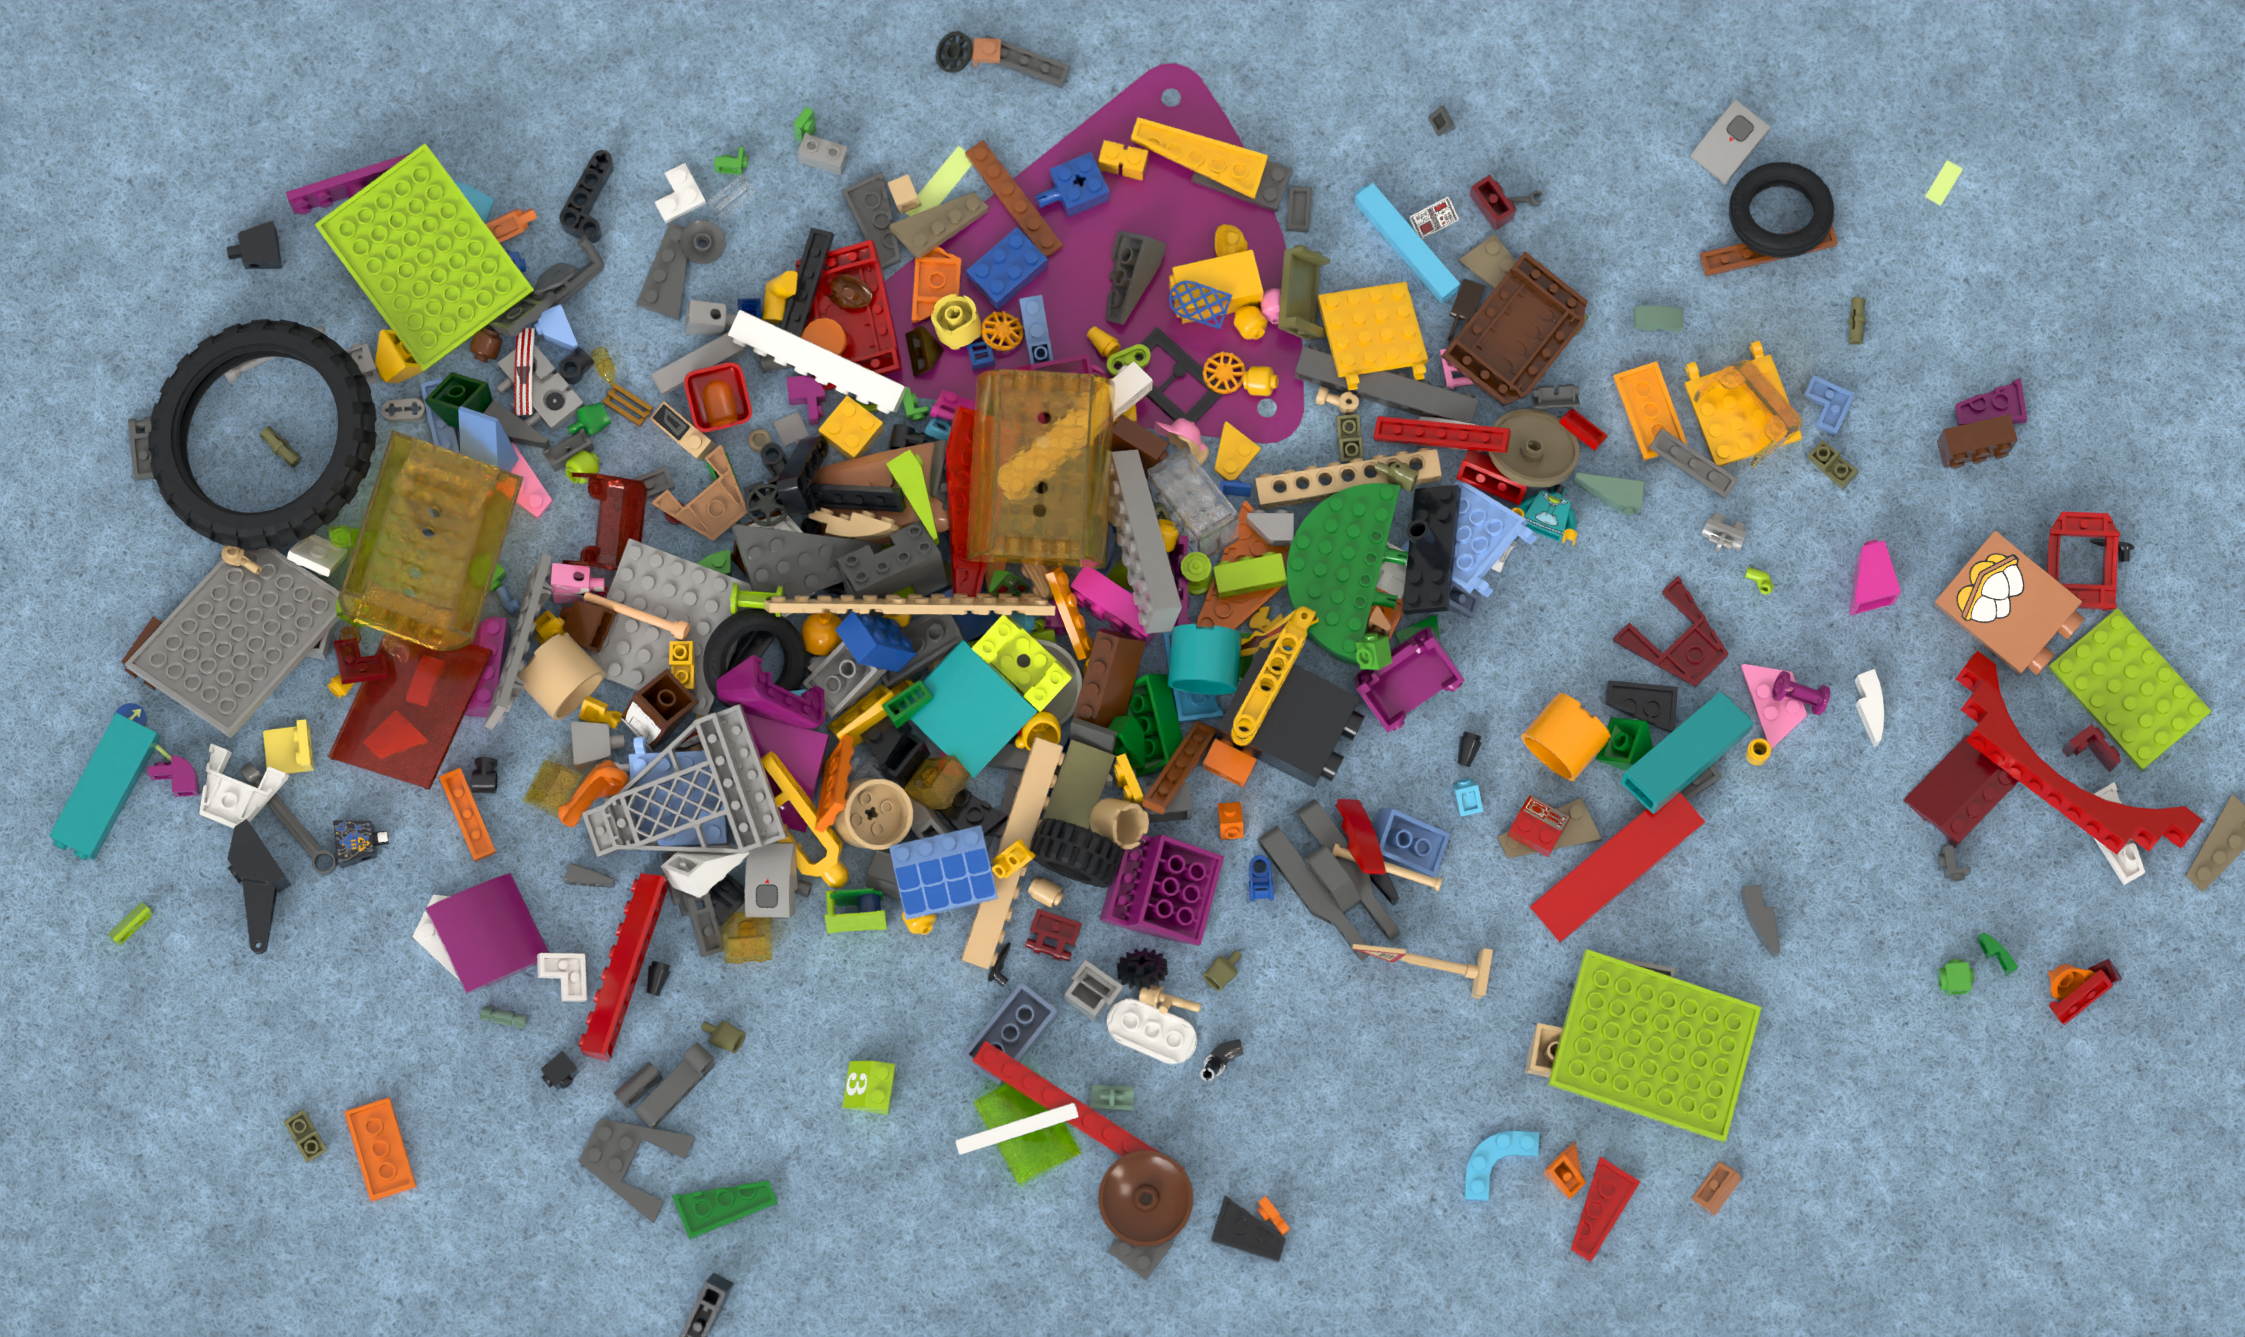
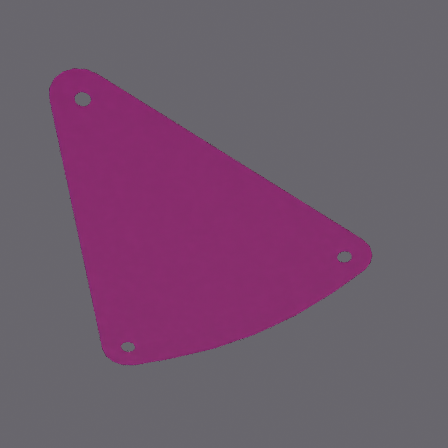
(1077, 276)

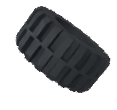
(1076, 852)

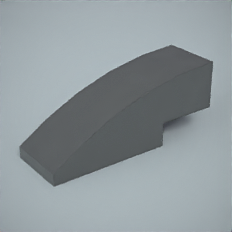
(1761, 918)

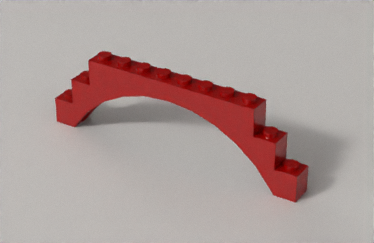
(2102, 819)

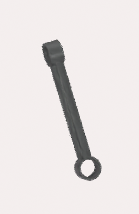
(290, 821)

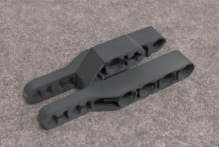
(1338, 875)

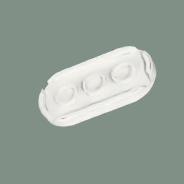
(1151, 1032)

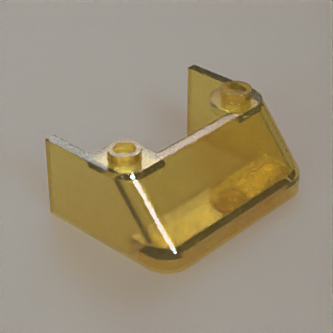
(1783, 420)

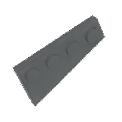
(873, 216)
(666, 278)

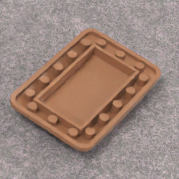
(873, 471)

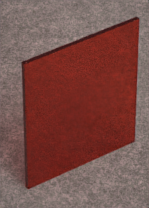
(411, 717)

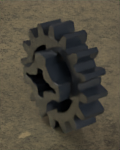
(1142, 969)

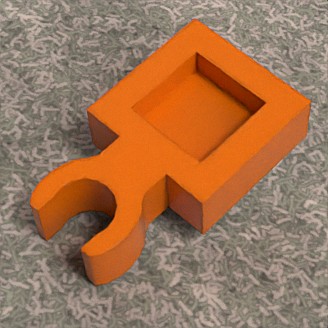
(1268, 1211)

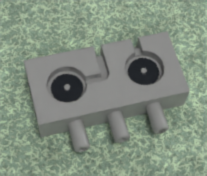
(551, 394)

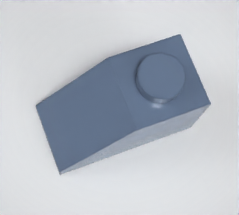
(1463, 602)

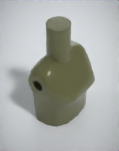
(1399, 474)
(1222, 971)
(725, 1036)

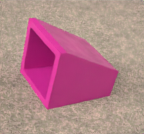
(1874, 579)

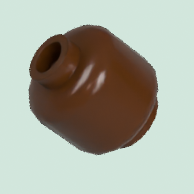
(486, 345)

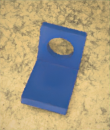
(1235, 488)

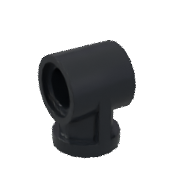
(577, 359)
(905, 436)
(775, 467)
(485, 776)

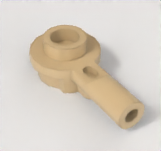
(237, 557)

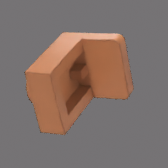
(986, 51)

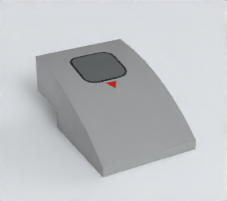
(1730, 142)
(771, 881)

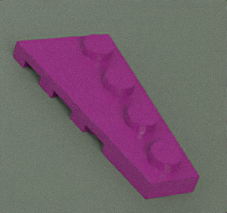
(1181, 583)

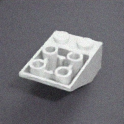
(700, 870)

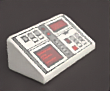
(1433, 218)

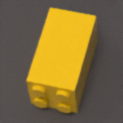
(1230, 273)

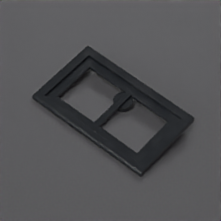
(1184, 363)

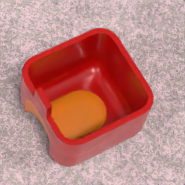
(717, 396)

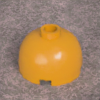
(820, 633)

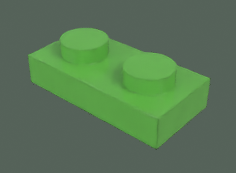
(805, 124)

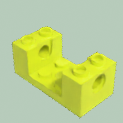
(1040, 679)

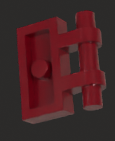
(1055, 928)

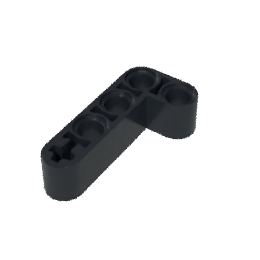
(590, 193)
(798, 475)

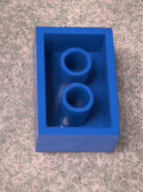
(1007, 269)
(876, 641)

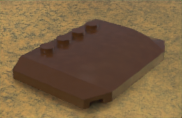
(1517, 331)

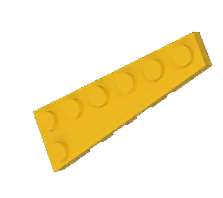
(1217, 160)

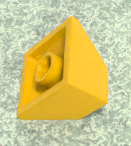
(393, 359)

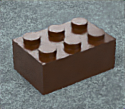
(1977, 441)

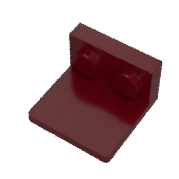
(2094, 739)

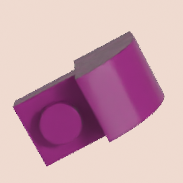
(807, 391)
(183, 776)

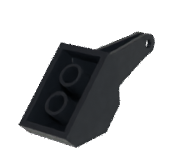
(260, 879)

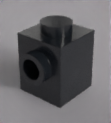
(559, 1071)

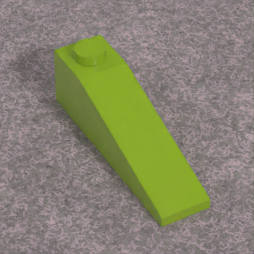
(910, 477)

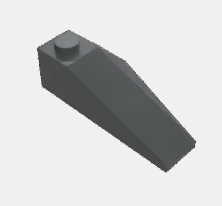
(1135, 264)

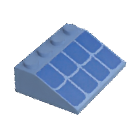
(943, 872)

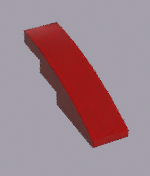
(1362, 837)

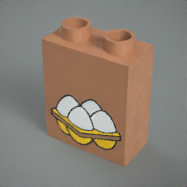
(2010, 605)

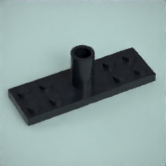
(1431, 549)

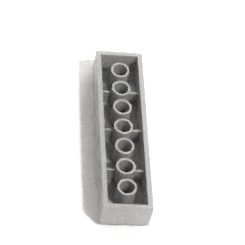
(1142, 544)

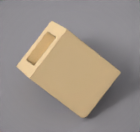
(904, 194)

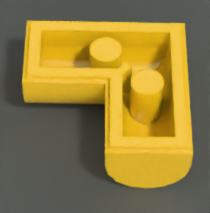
(775, 296)

